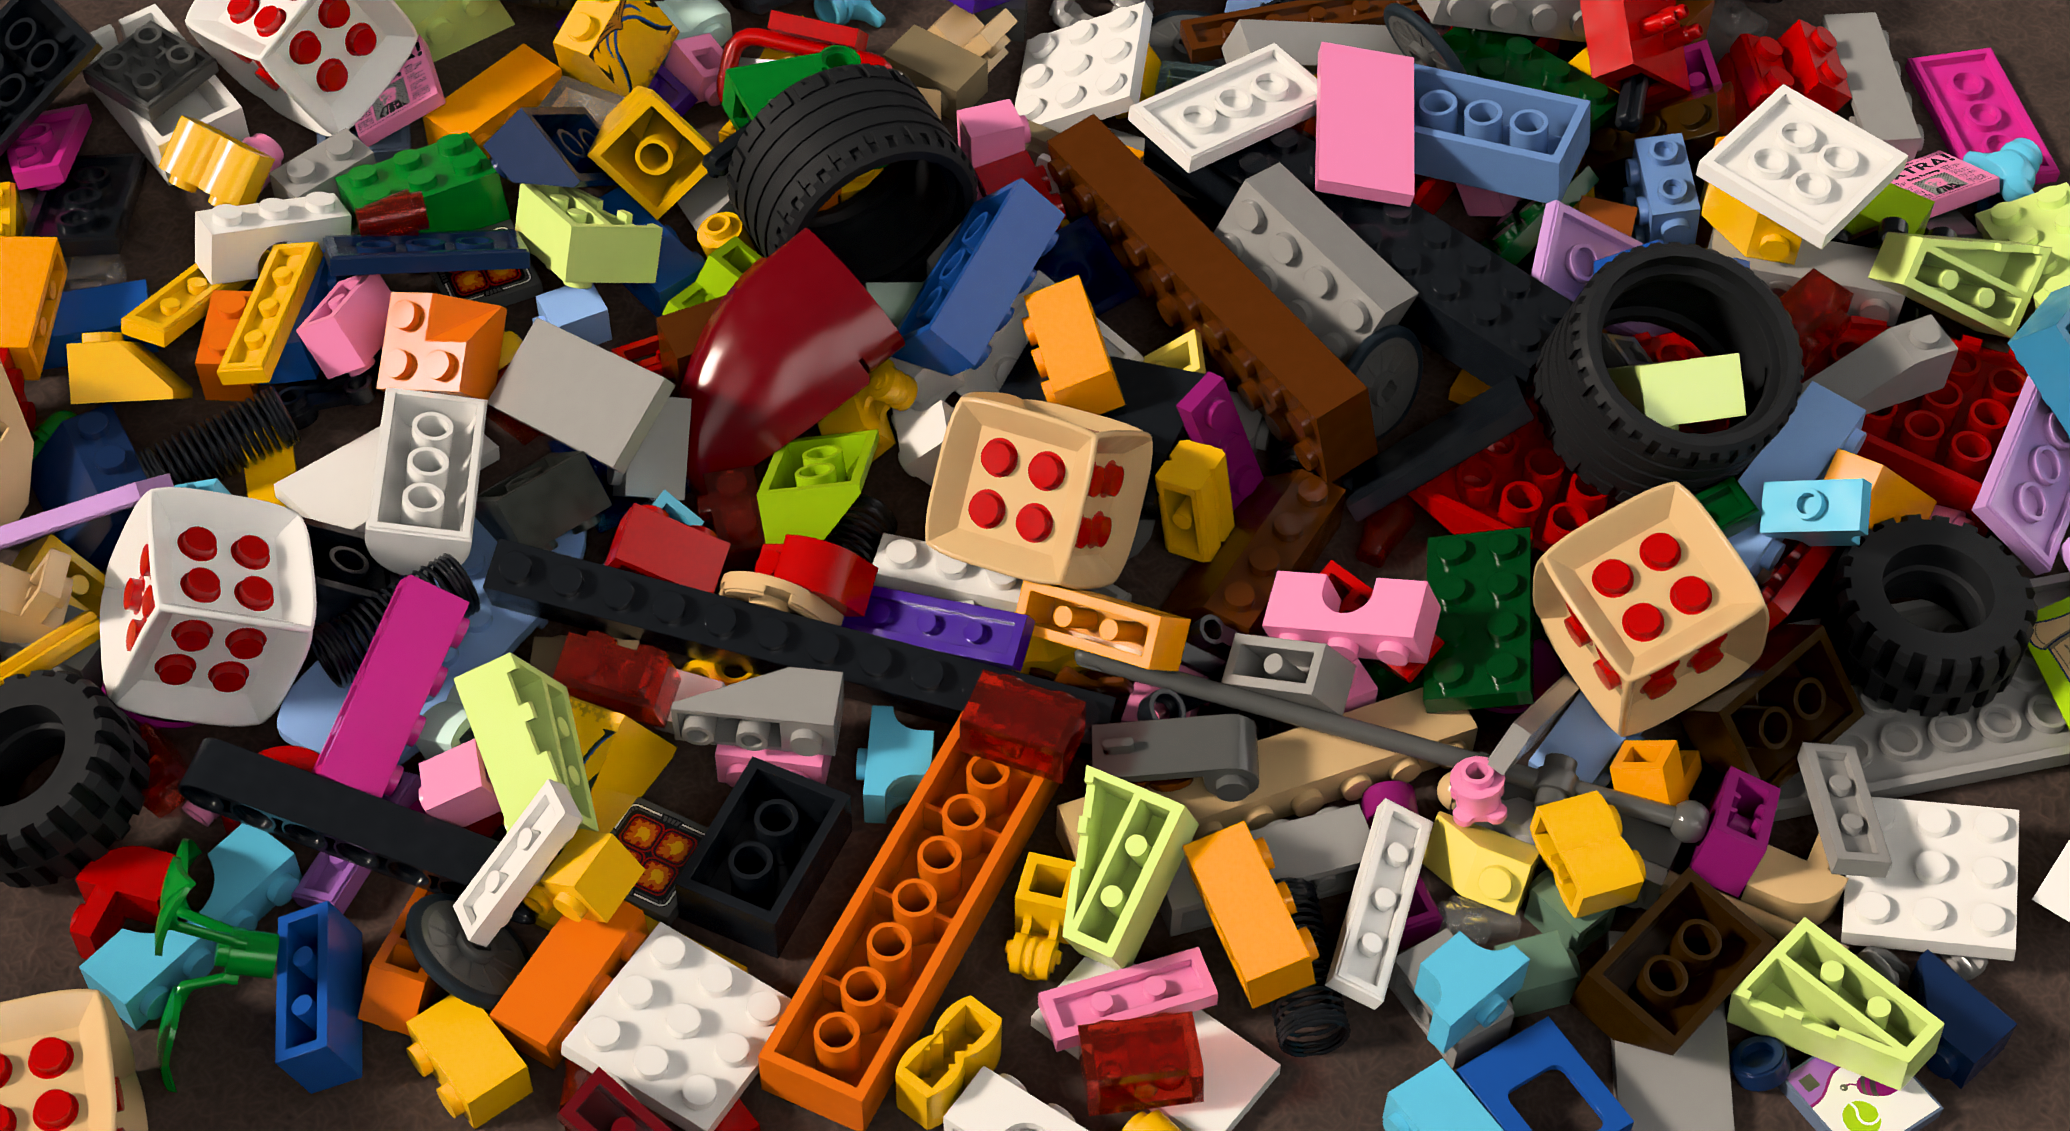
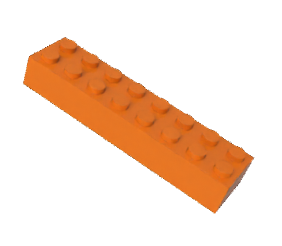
(902, 935)

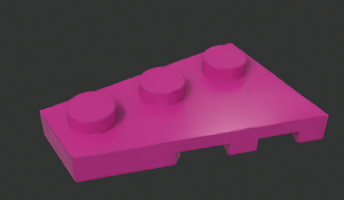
(49, 147)

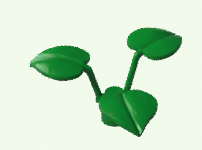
(237, 949)

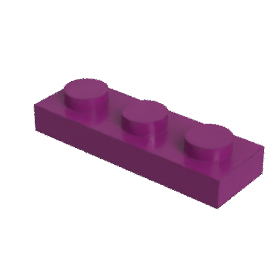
(1214, 421)

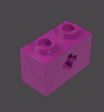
(1736, 831)

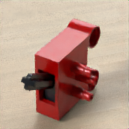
(1638, 52)

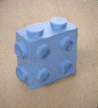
(1662, 190)

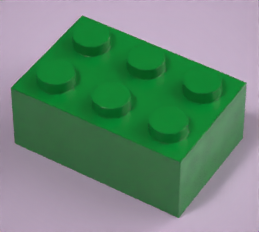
(454, 178)

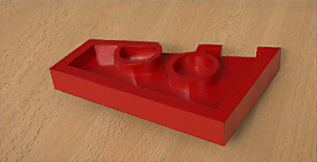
(1792, 578)

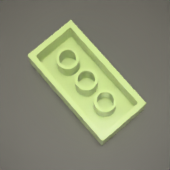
(2035, 220)

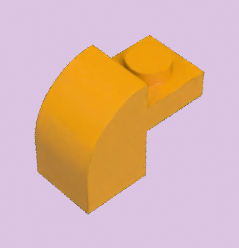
(1655, 770)

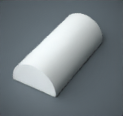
(425, 479)

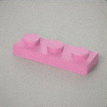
(1142, 990)

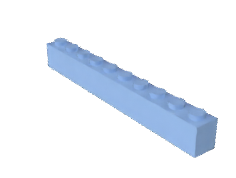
(1798, 452)

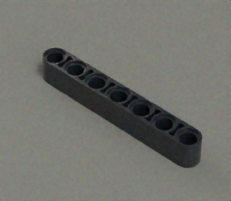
(337, 820)

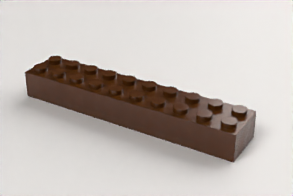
(1207, 288)

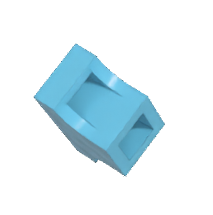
(1817, 511)
(891, 763)
(1467, 987)

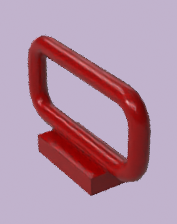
(795, 36)

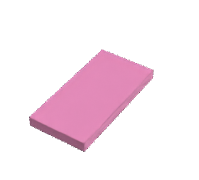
(1365, 124)

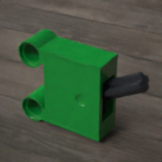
(755, 85)

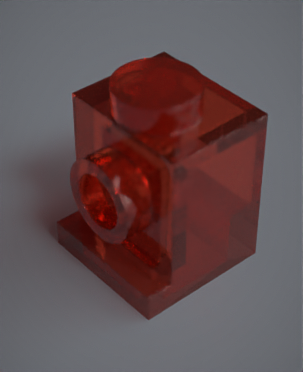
(165, 773)

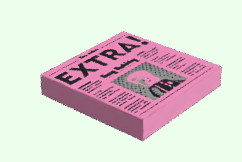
(407, 98)
(1947, 181)

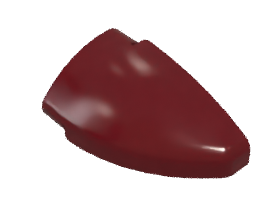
(780, 356)

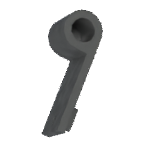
(1210, 747)

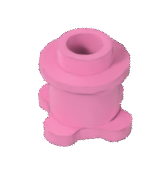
(1477, 792)

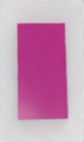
(1975, 105)

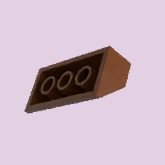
(1275, 530)

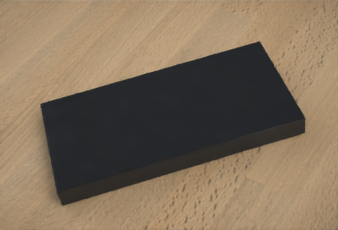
(92, 205)
(1436, 448)

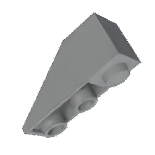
(774, 711)

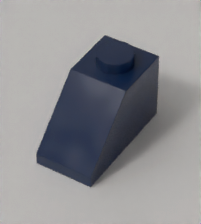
(1973, 1025)

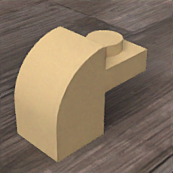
(971, 34)
(36, 601)
(1795, 886)

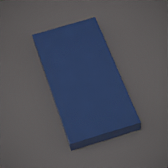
(426, 252)

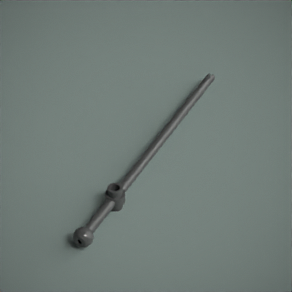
(1548, 783)

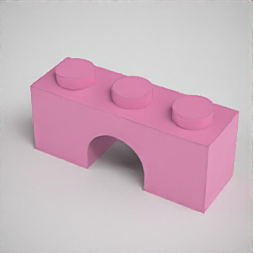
(1390, 627)

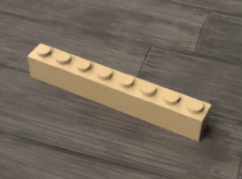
(1309, 769)

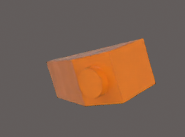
(395, 981)

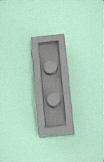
(1844, 810)

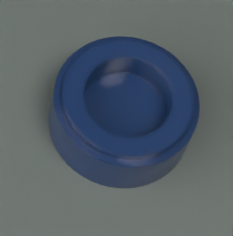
(1760, 1063)

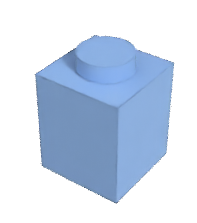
(576, 312)

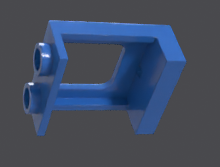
(1526, 1057)

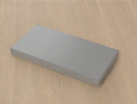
(581, 395)
(1678, 1090)

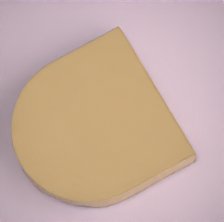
(778, 595)

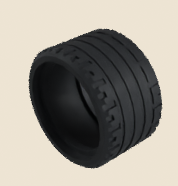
(827, 135)
(1706, 302)

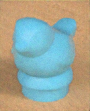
(843, 11)
(2014, 165)

